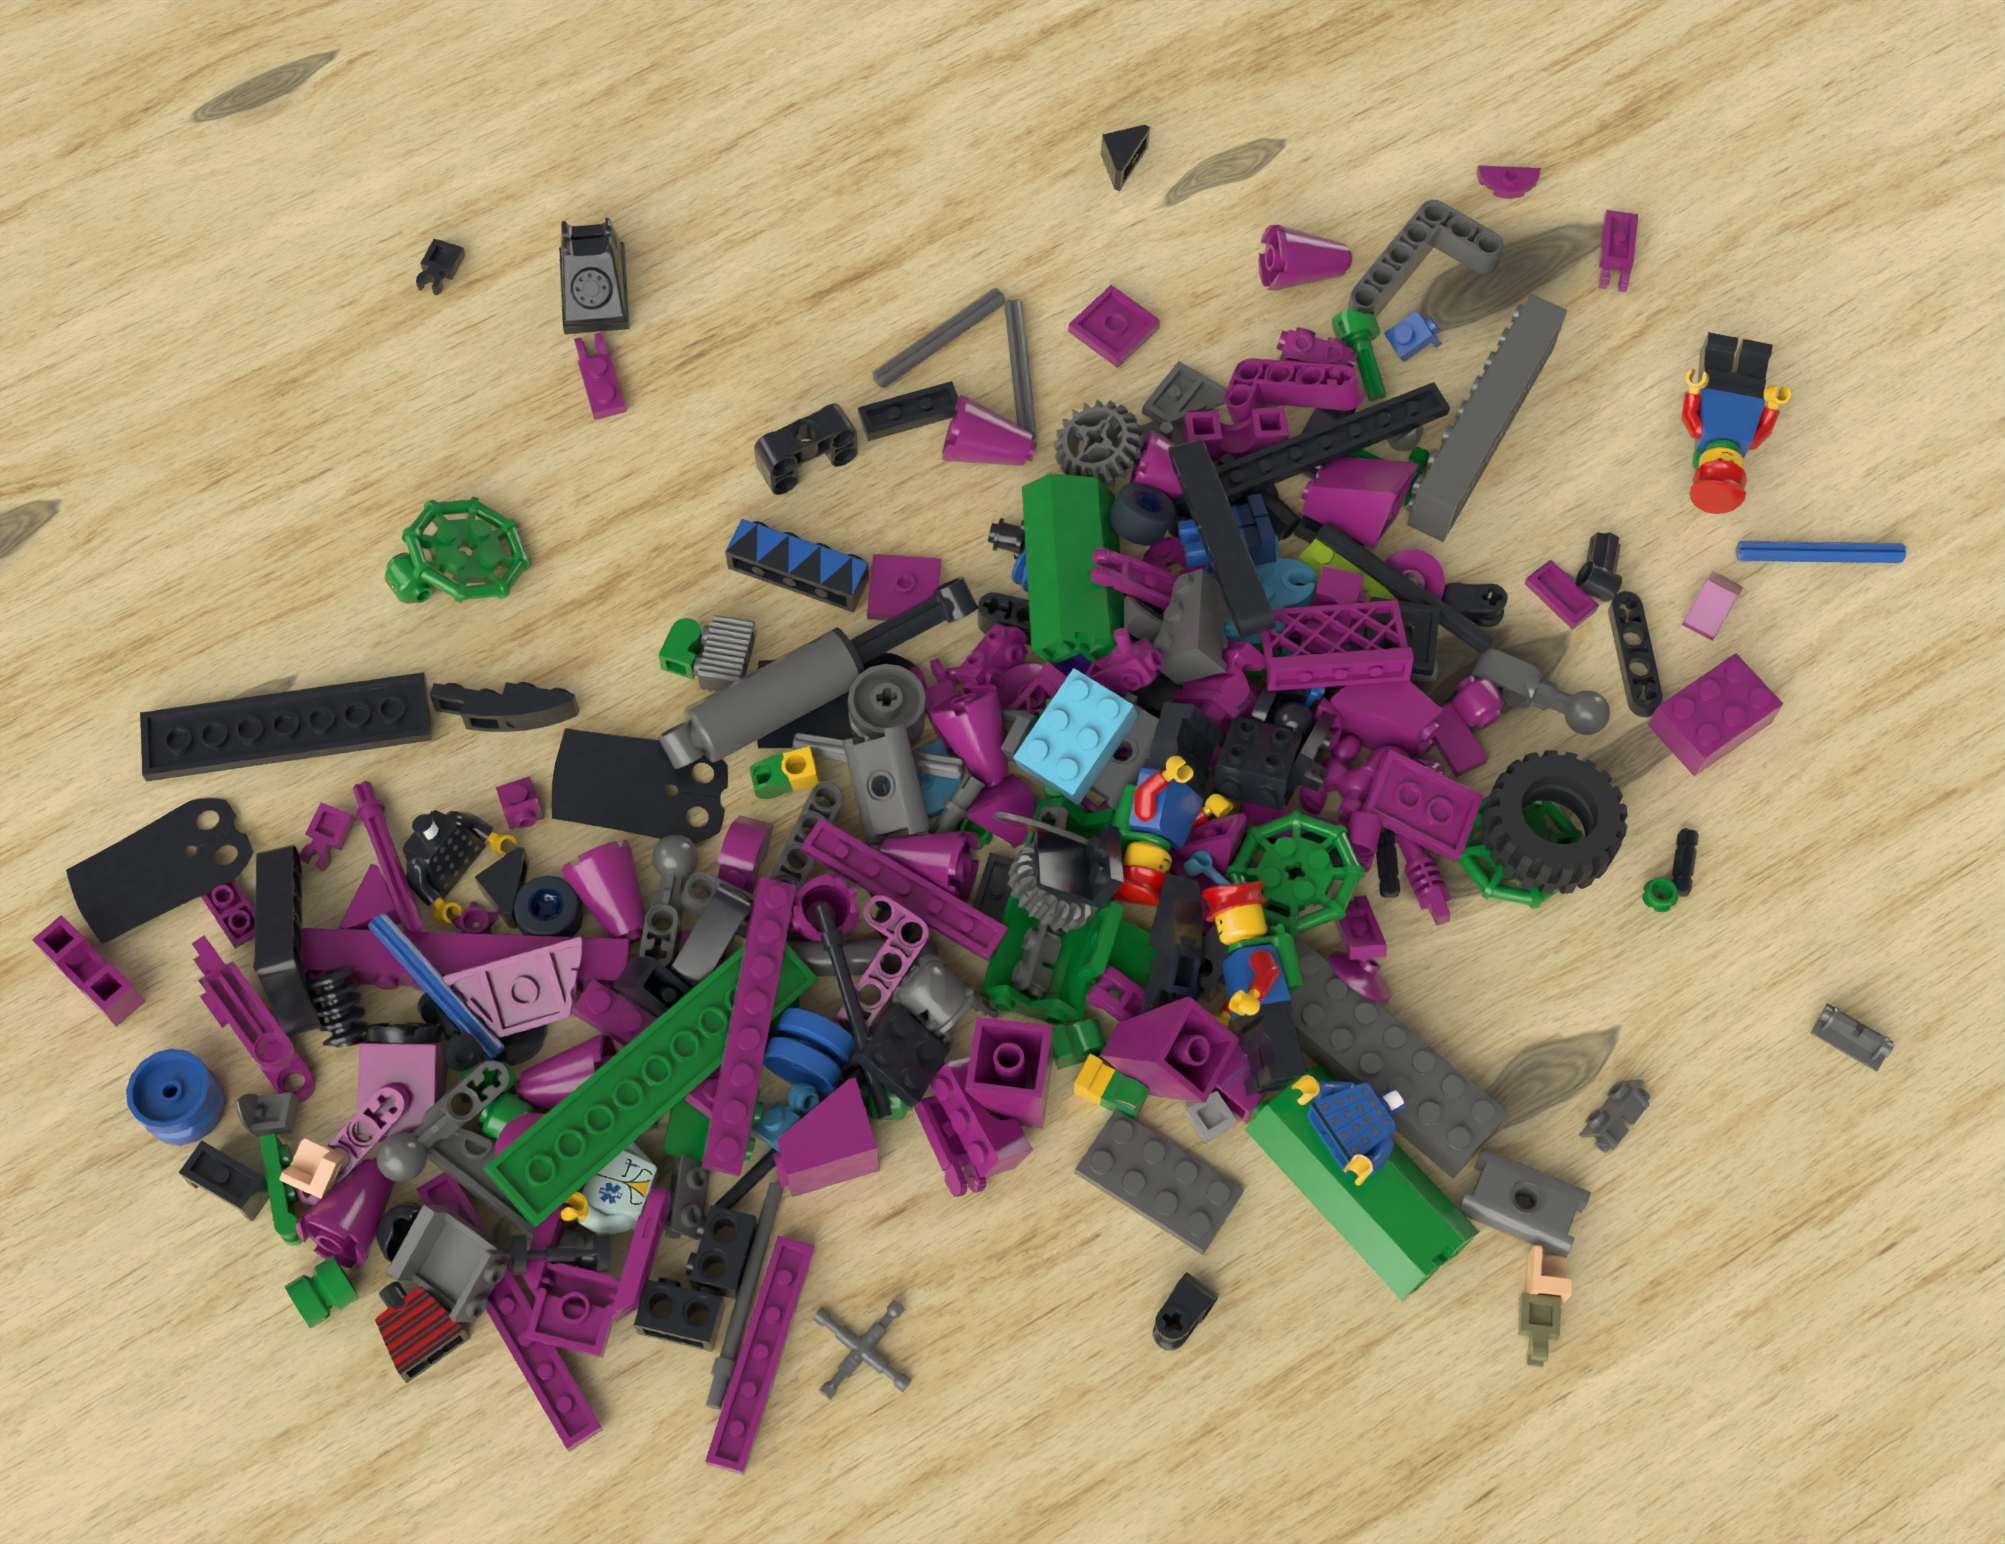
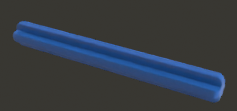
(1820, 551)
(434, 984)

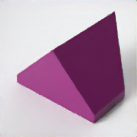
(1008, 797)

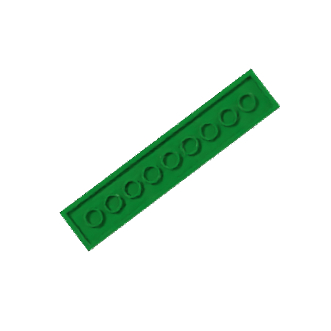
(630, 1092)

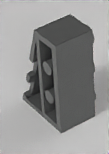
(1193, 629)

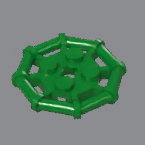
(468, 533)
(1536, 822)
(1314, 863)

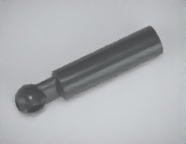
(857, 953)

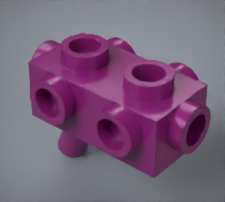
(1305, 347)
(991, 659)
(1126, 665)

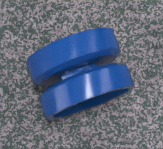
(809, 1050)
(175, 1097)

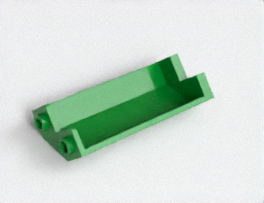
(1062, 529)
(1066, 991)
(1391, 1220)

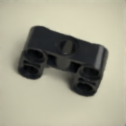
(783, 452)

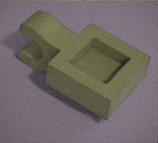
(1541, 1321)

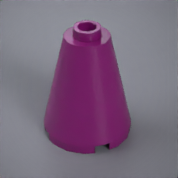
(1300, 258)
(985, 437)
(1156, 467)
(975, 731)
(938, 858)
(610, 889)
(558, 1076)
(348, 1215)

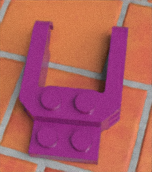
(237, 1004)
(579, 1305)

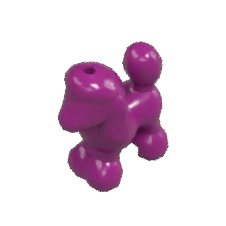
(1351, 784)

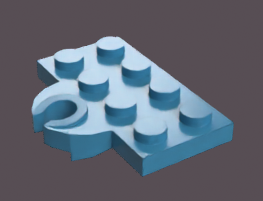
(1278, 582)

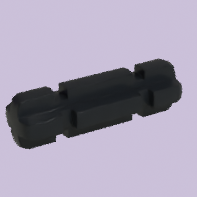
(1685, 861)
(1388, 865)

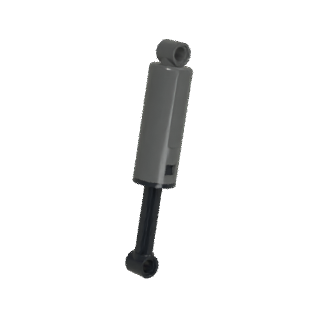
(801, 681)

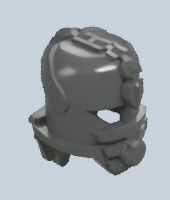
(938, 997)

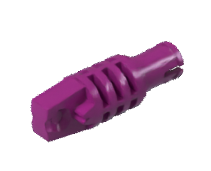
(1425, 880)

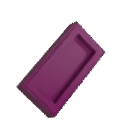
(1561, 594)
(1458, 743)

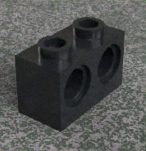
(731, 1252)
(675, 1324)

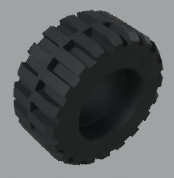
(1572, 785)

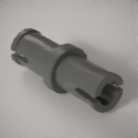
(958, 805)

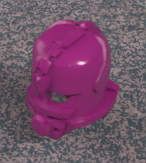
(821, 890)

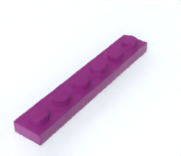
(882, 875)
(760, 1356)

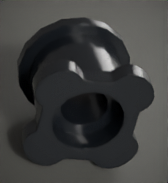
(1007, 537)

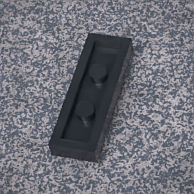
(908, 411)

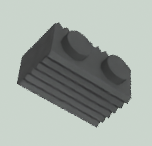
(725, 652)

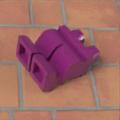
(1223, 692)

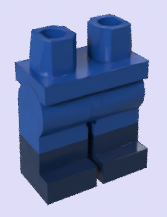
(1254, 527)

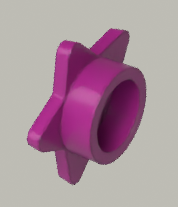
(472, 915)

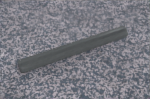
(938, 337)
(1020, 366)
(925, 762)

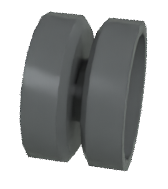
(885, 699)

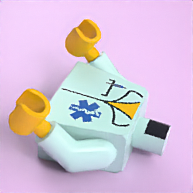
(615, 1194)

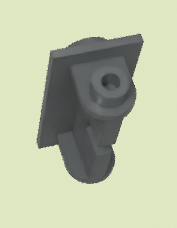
(1038, 948)
(1852, 1037)
(1604, 1123)
(689, 1188)

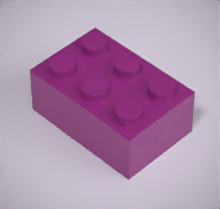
(1715, 714)

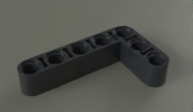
(281, 941)

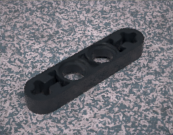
(1638, 653)

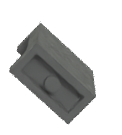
(450, 1261)

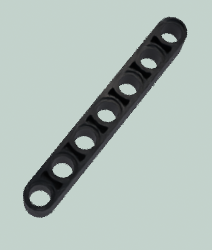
(1221, 538)

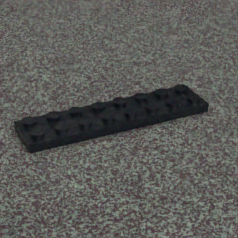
(284, 726)

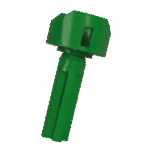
(1358, 333)

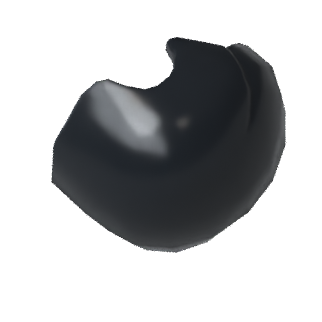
(394, 1227)

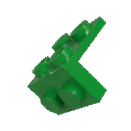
(689, 1130)

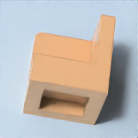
(314, 1168)
(1547, 1275)

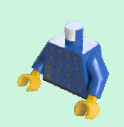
(1352, 1122)

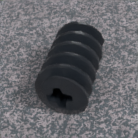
(340, 1007)

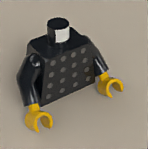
(442, 853)

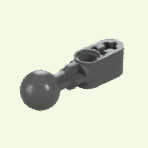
(1524, 686)
(673, 860)
(405, 1155)

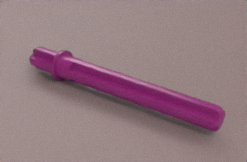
(372, 814)

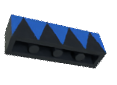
(797, 564)

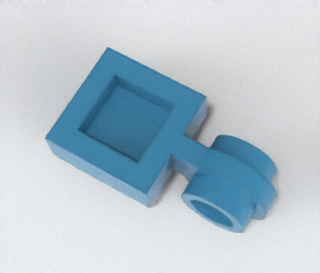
(779, 1119)

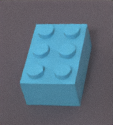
(1076, 736)

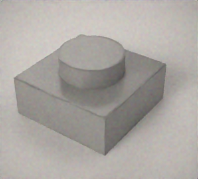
(1210, 1118)

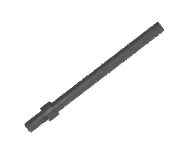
(725, 1364)

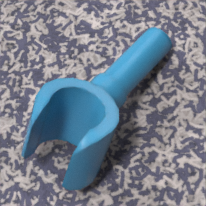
(1202, 862)

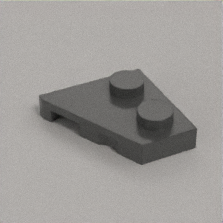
(1182, 393)

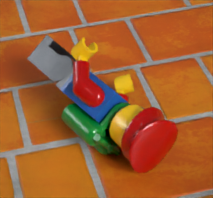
(1728, 417)
(1166, 800)
(1258, 985)

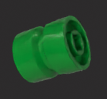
(322, 1291)

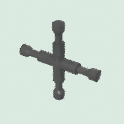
(862, 1349)

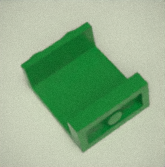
(1117, 945)

